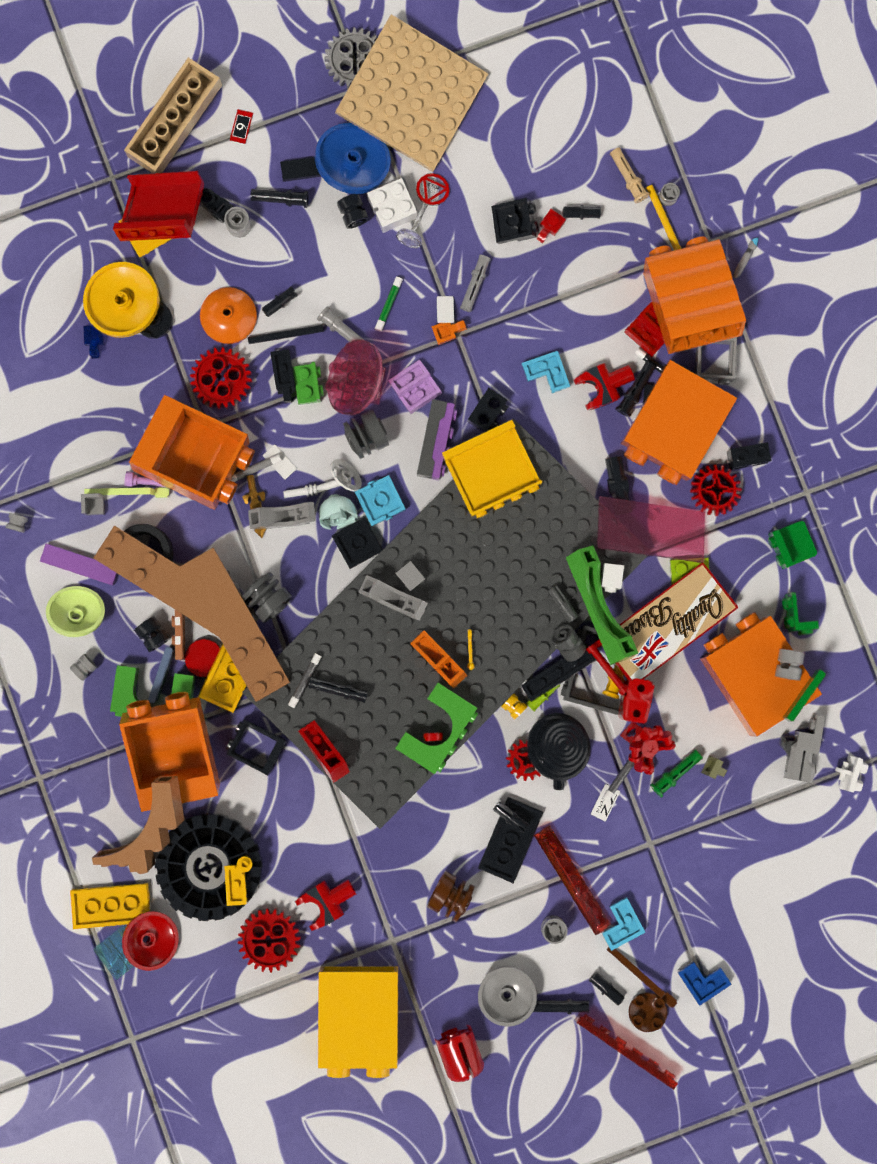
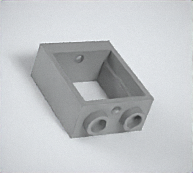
(722, 379)

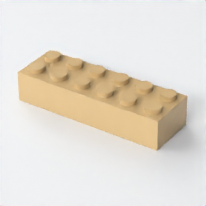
(173, 117)

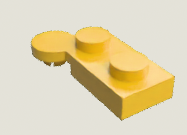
(236, 881)

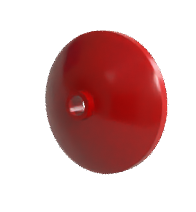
(161, 941)

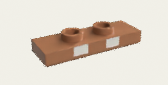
(178, 639)

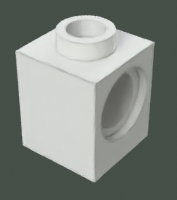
(612, 577)

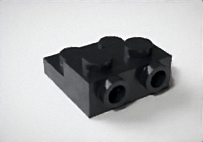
(515, 220)

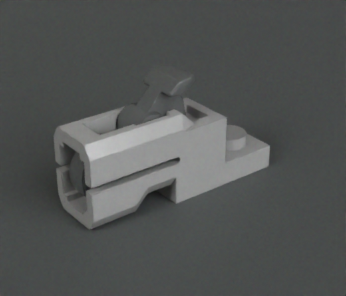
(801, 750)

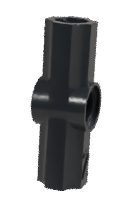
(617, 481)

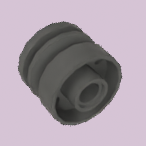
(365, 434)
(268, 599)

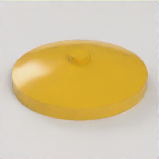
(121, 299)

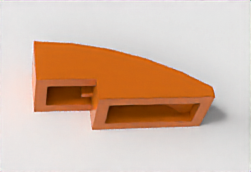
(438, 659)

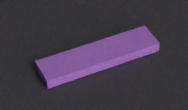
(77, 564)

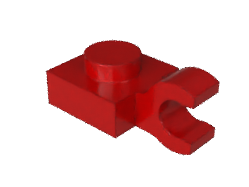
(551, 224)

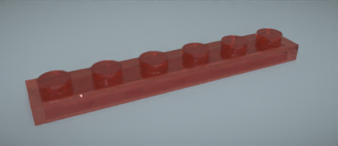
(572, 879)
(633, 1054)

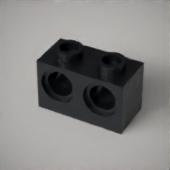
(484, 409)
(749, 456)

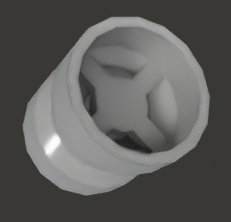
(669, 190)
(81, 669)

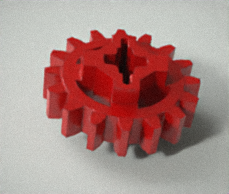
(522, 768)

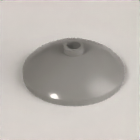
(508, 1010)

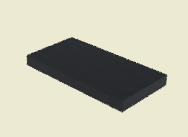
(508, 845)

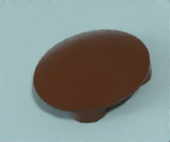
(647, 1012)

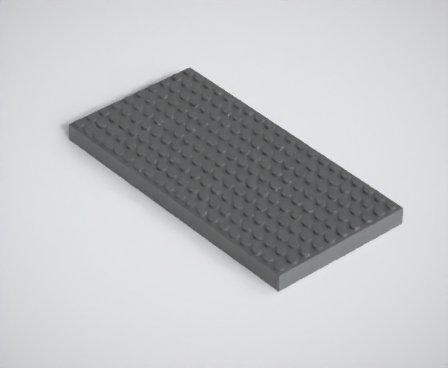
(477, 577)

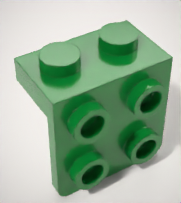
(792, 544)
(791, 620)

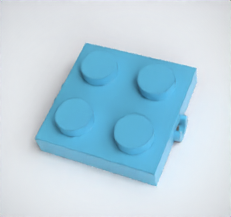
(380, 500)

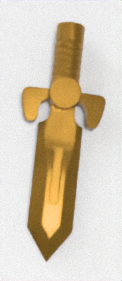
(255, 503)

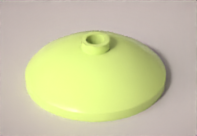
(72, 603)

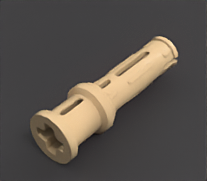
(633, 182)

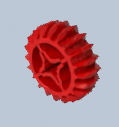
(715, 498)

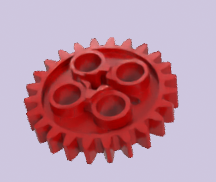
(235, 387)
(267, 922)

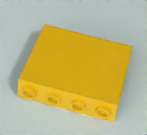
(491, 469)

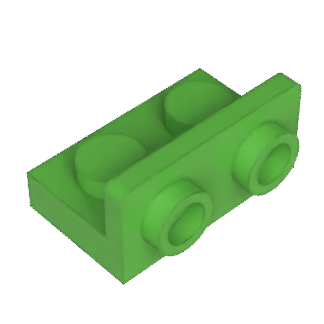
(307, 383)

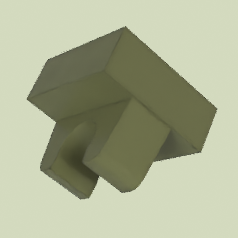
(713, 768)

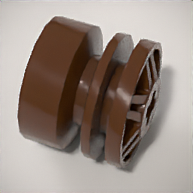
(450, 896)

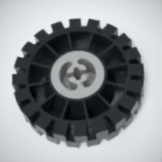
(196, 839)

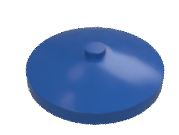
(351, 159)

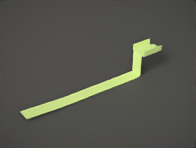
(161, 492)

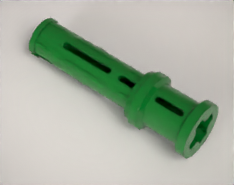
(669, 779)

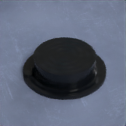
(558, 746)

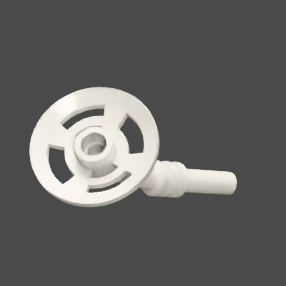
(341, 477)

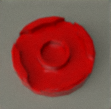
(201, 657)

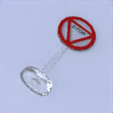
(432, 191)

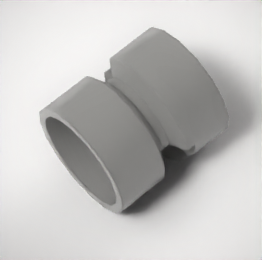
(237, 222)
(793, 658)
(554, 929)

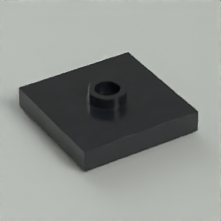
(357, 543)

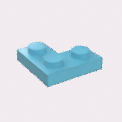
(549, 366)
(627, 927)

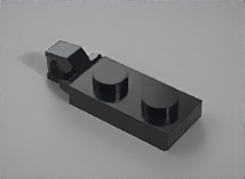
(283, 373)

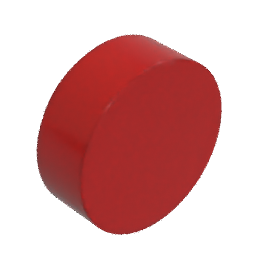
(433, 736)

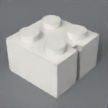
(393, 205)

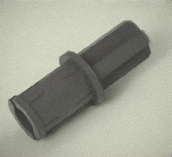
(563, 604)

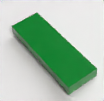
(804, 695)

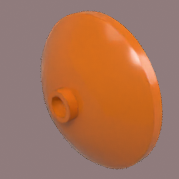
(237, 324)

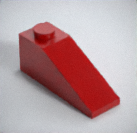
(324, 751)

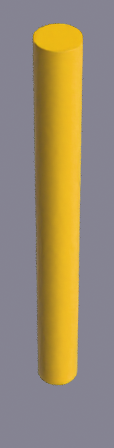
(663, 217)

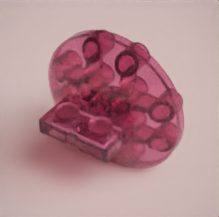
(356, 378)

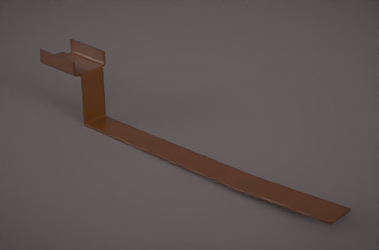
(667, 997)

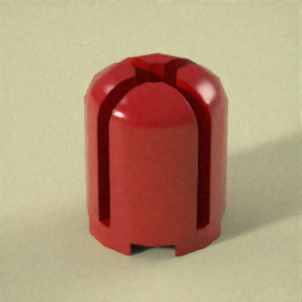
(460, 1054)

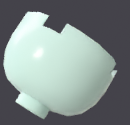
(337, 512)

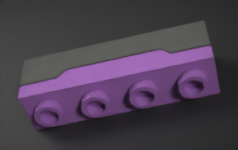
(435, 439)

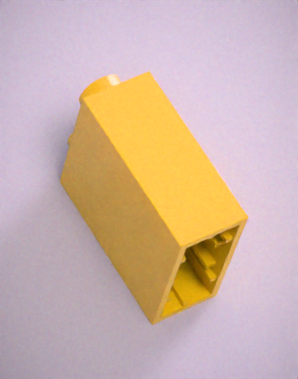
(358, 1020)

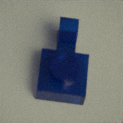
(93, 338)

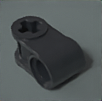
(217, 206)

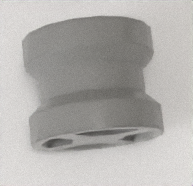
(16, 522)

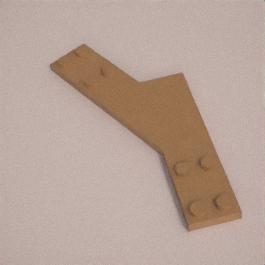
(204, 595)

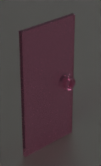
(651, 529)

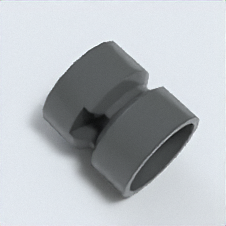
(568, 643)

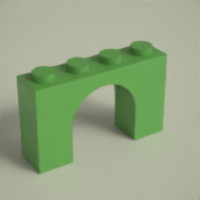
(126, 682)
(433, 756)

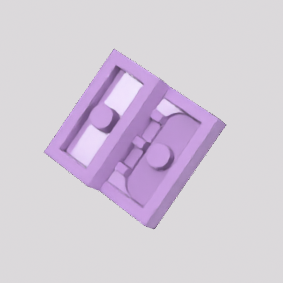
(415, 386)

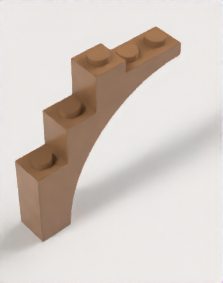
(164, 815)

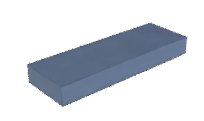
(161, 675)

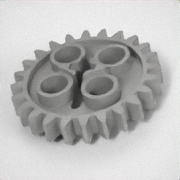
(337, 59)

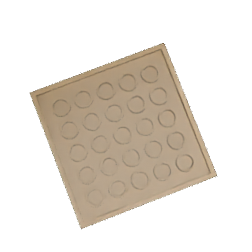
(411, 93)

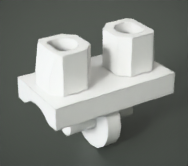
(850, 773)

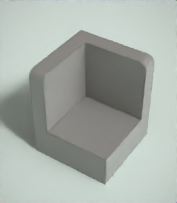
(92, 504)
(410, 576)

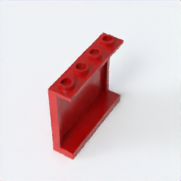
(161, 206)

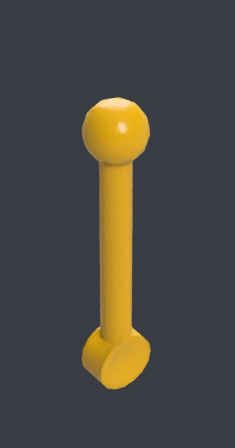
(470, 666)

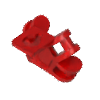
(646, 745)

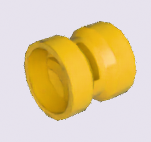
(518, 706)

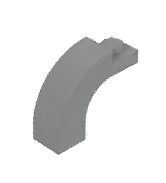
(281, 516)
(393, 598)

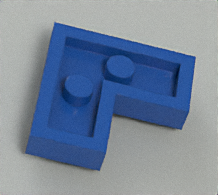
(703, 987)

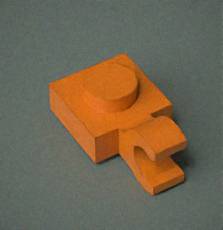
(445, 331)

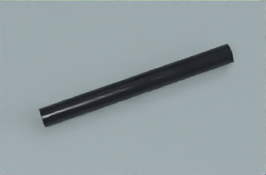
(285, 334)

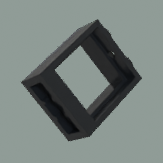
(233, 744)

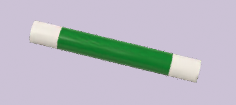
(388, 304)

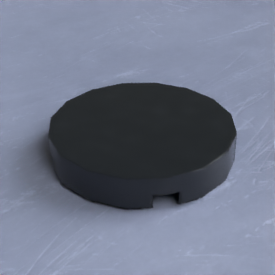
(161, 323)

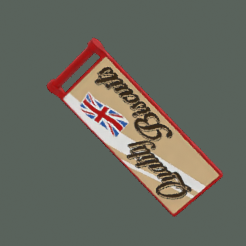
(670, 624)

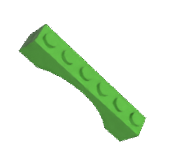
(586, 572)

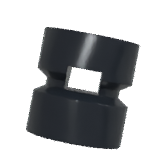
(353, 213)
(148, 628)

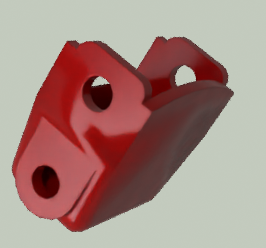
(636, 703)

